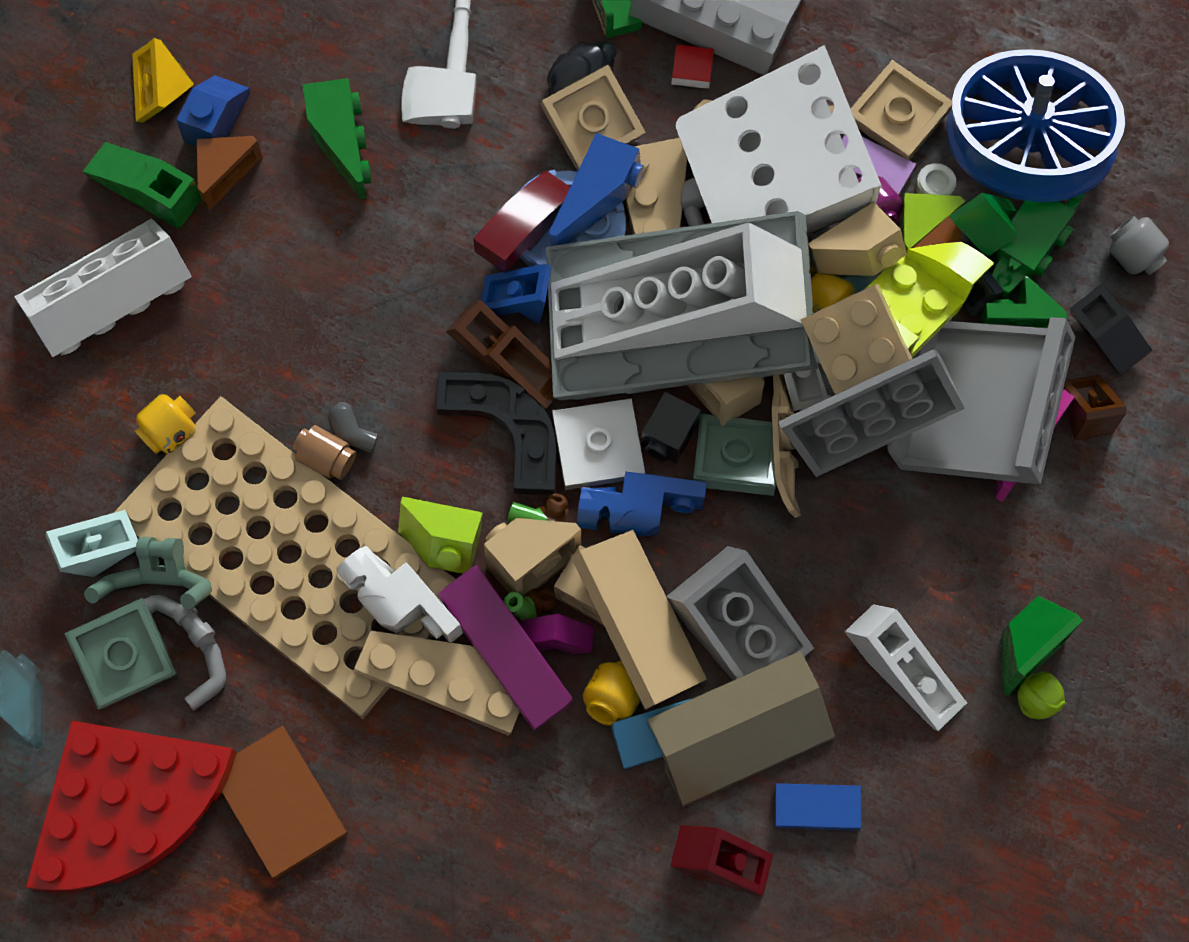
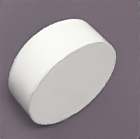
(936, 180)

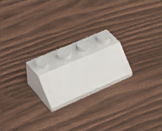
(104, 287)

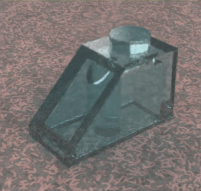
(22, 697)

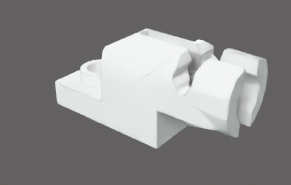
(396, 597)

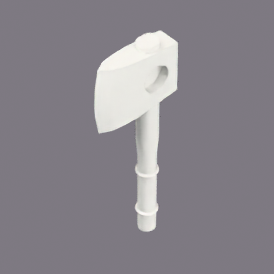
(443, 94)

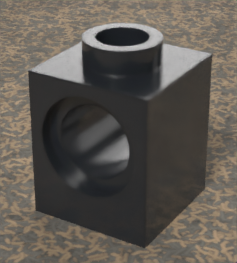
(670, 428)

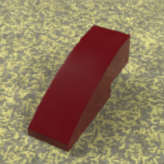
(521, 221)

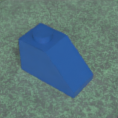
(211, 109)

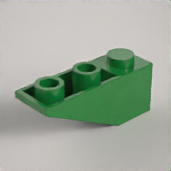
(333, 127)
(145, 182)

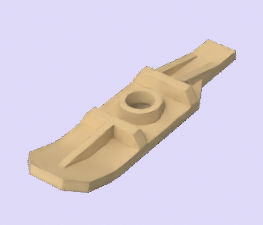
(784, 461)

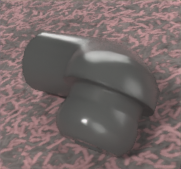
(346, 428)

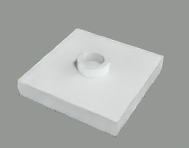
(597, 443)

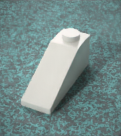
(905, 664)

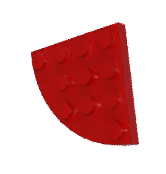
(122, 805)

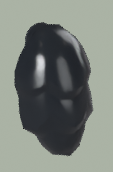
(580, 62)

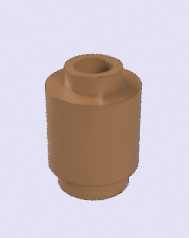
(324, 452)

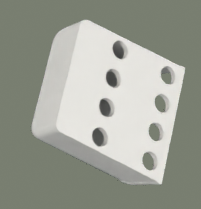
(781, 148)

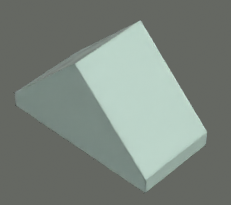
(93, 544)

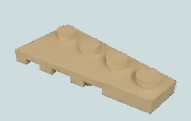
(439, 674)

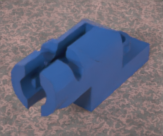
(639, 503)

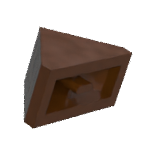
(1094, 408)

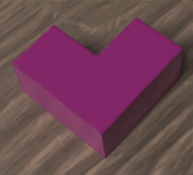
(559, 633)

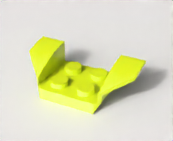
(930, 288)

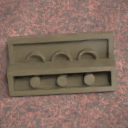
(741, 728)

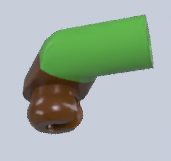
(553, 510)
(531, 603)

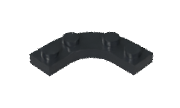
(514, 410)

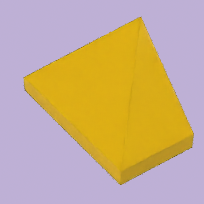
(156, 79)

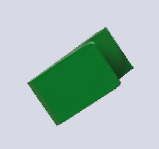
(986, 222)
(1032, 310)

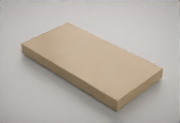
(638, 618)

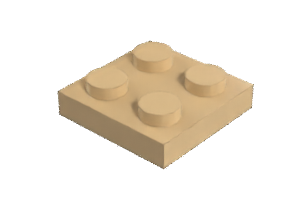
(590, 108)
(900, 110)
(856, 339)

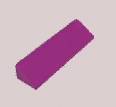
(505, 648)

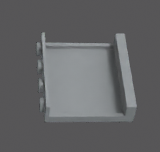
(1011, 401)

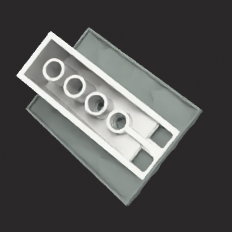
(680, 307)

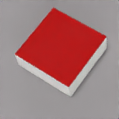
(692, 66)

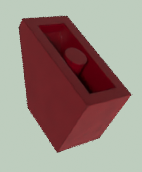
(721, 859)

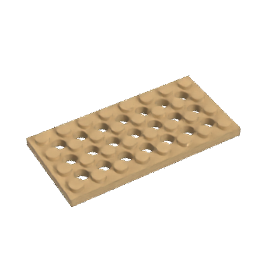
(233, 588)

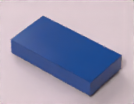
(817, 807)

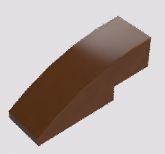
(504, 351)

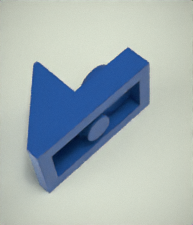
(518, 291)

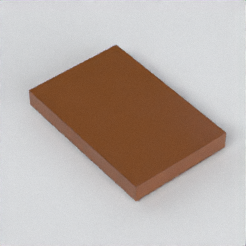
(280, 804)

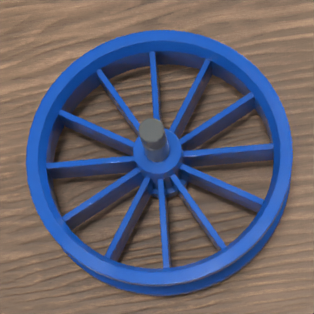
(1035, 125)

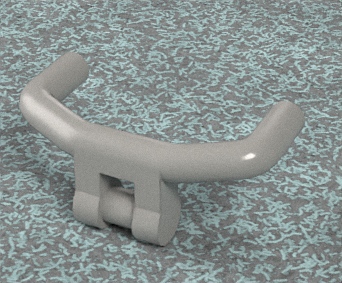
(201, 636)

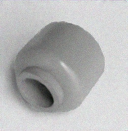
(1139, 246)

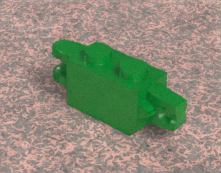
(1039, 230)

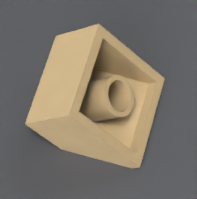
(529, 552)

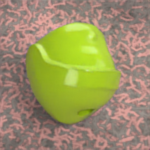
(1041, 696)

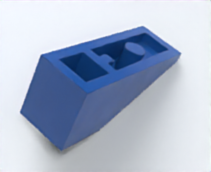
(598, 187)

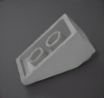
(737, 614)

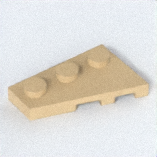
(657, 199)

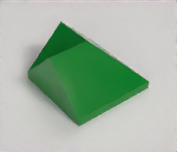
(1033, 639)

